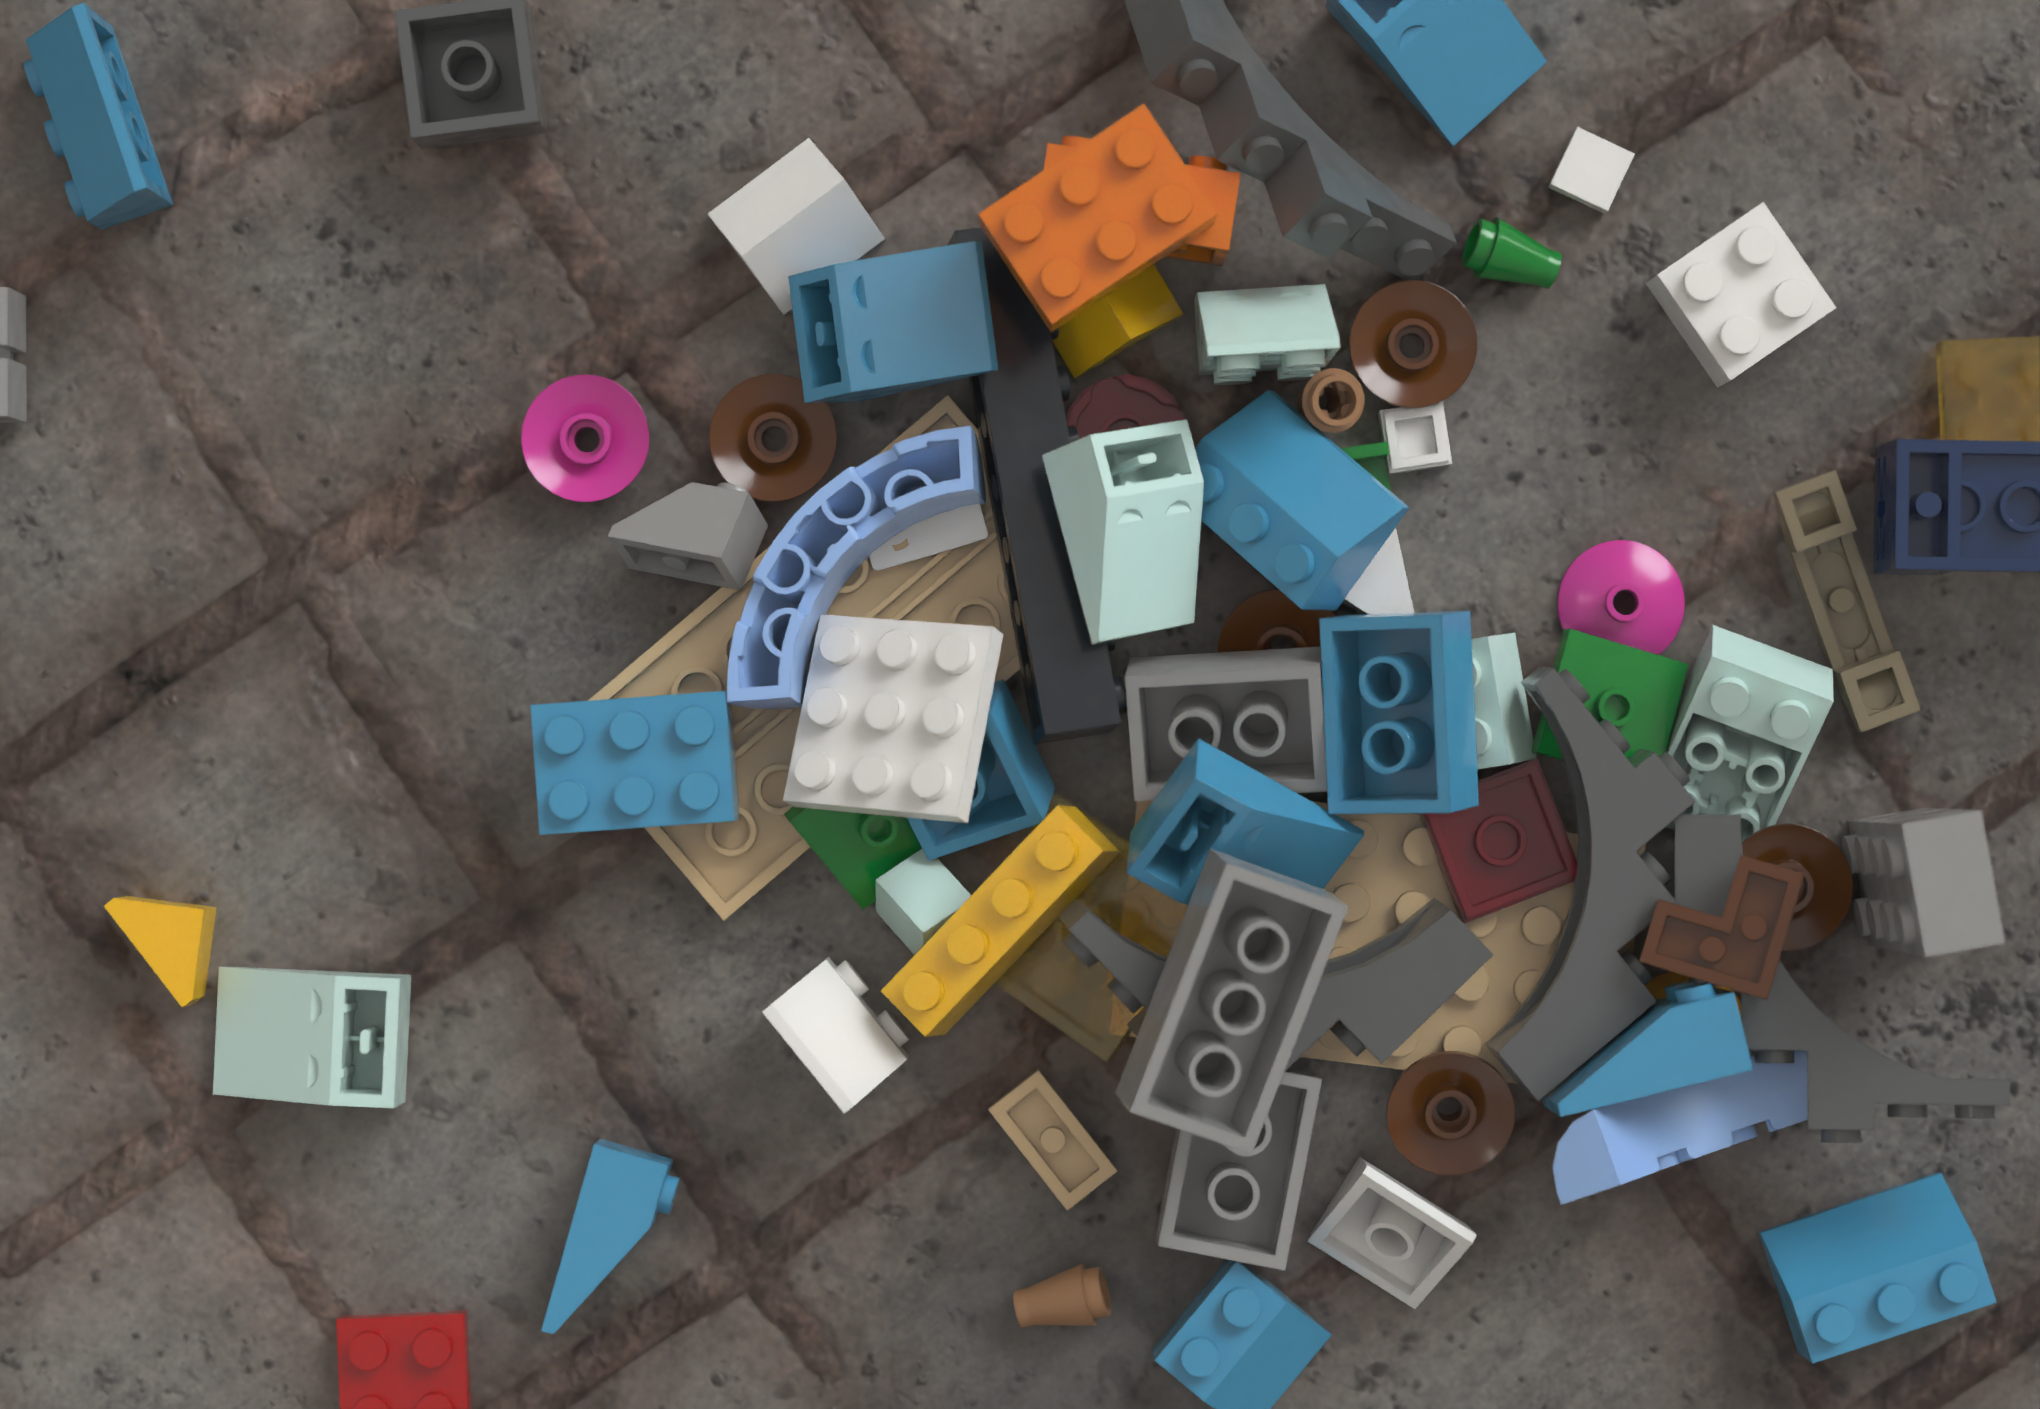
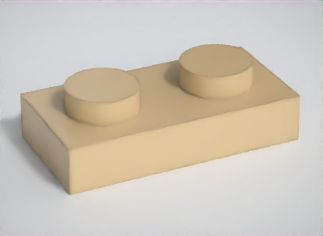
(1052, 1139)

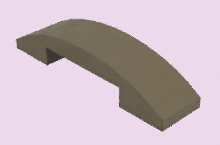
(1842, 602)

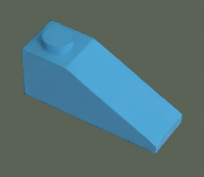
(613, 1212)

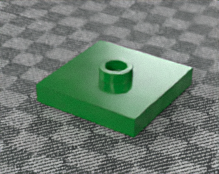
(1624, 686)
(856, 845)

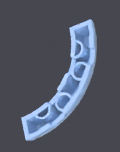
(825, 547)
(1677, 1125)

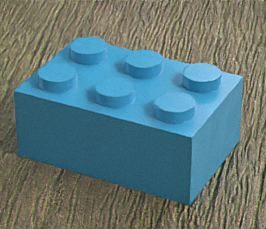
(1399, 713)
(634, 762)

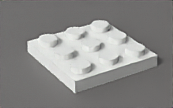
(893, 717)

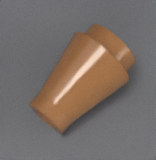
(1344, 400)
(1066, 1299)

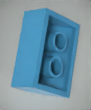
(95, 119)
(1293, 502)
(1876, 1268)

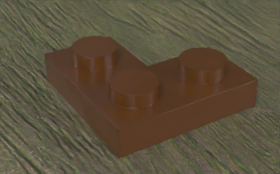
(1742, 945)

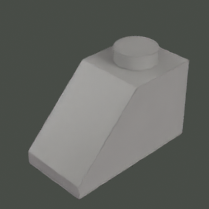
(694, 535)

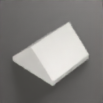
(795, 221)
(1390, 1234)

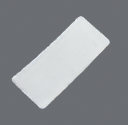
(933, 536)

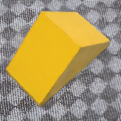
(1116, 322)
(171, 939)

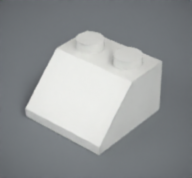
(838, 1032)

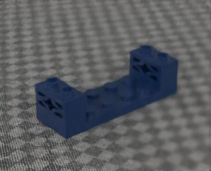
(1956, 507)

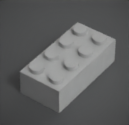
(1924, 881)
(1231, 1001)

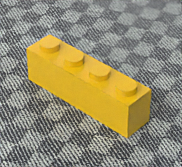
(1000, 921)

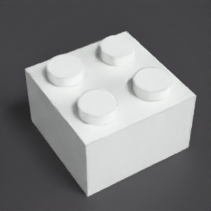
(1740, 295)

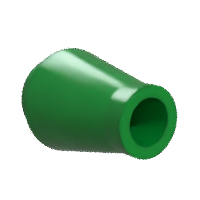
(1506, 254)

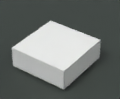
(1591, 170)
(1415, 438)

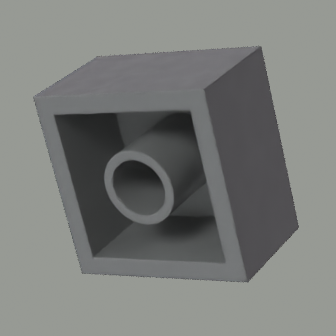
(470, 72)

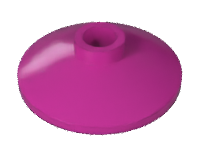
(552, 433)
(1618, 565)

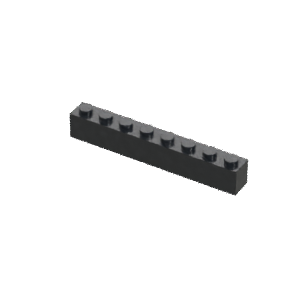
(1018, 421)

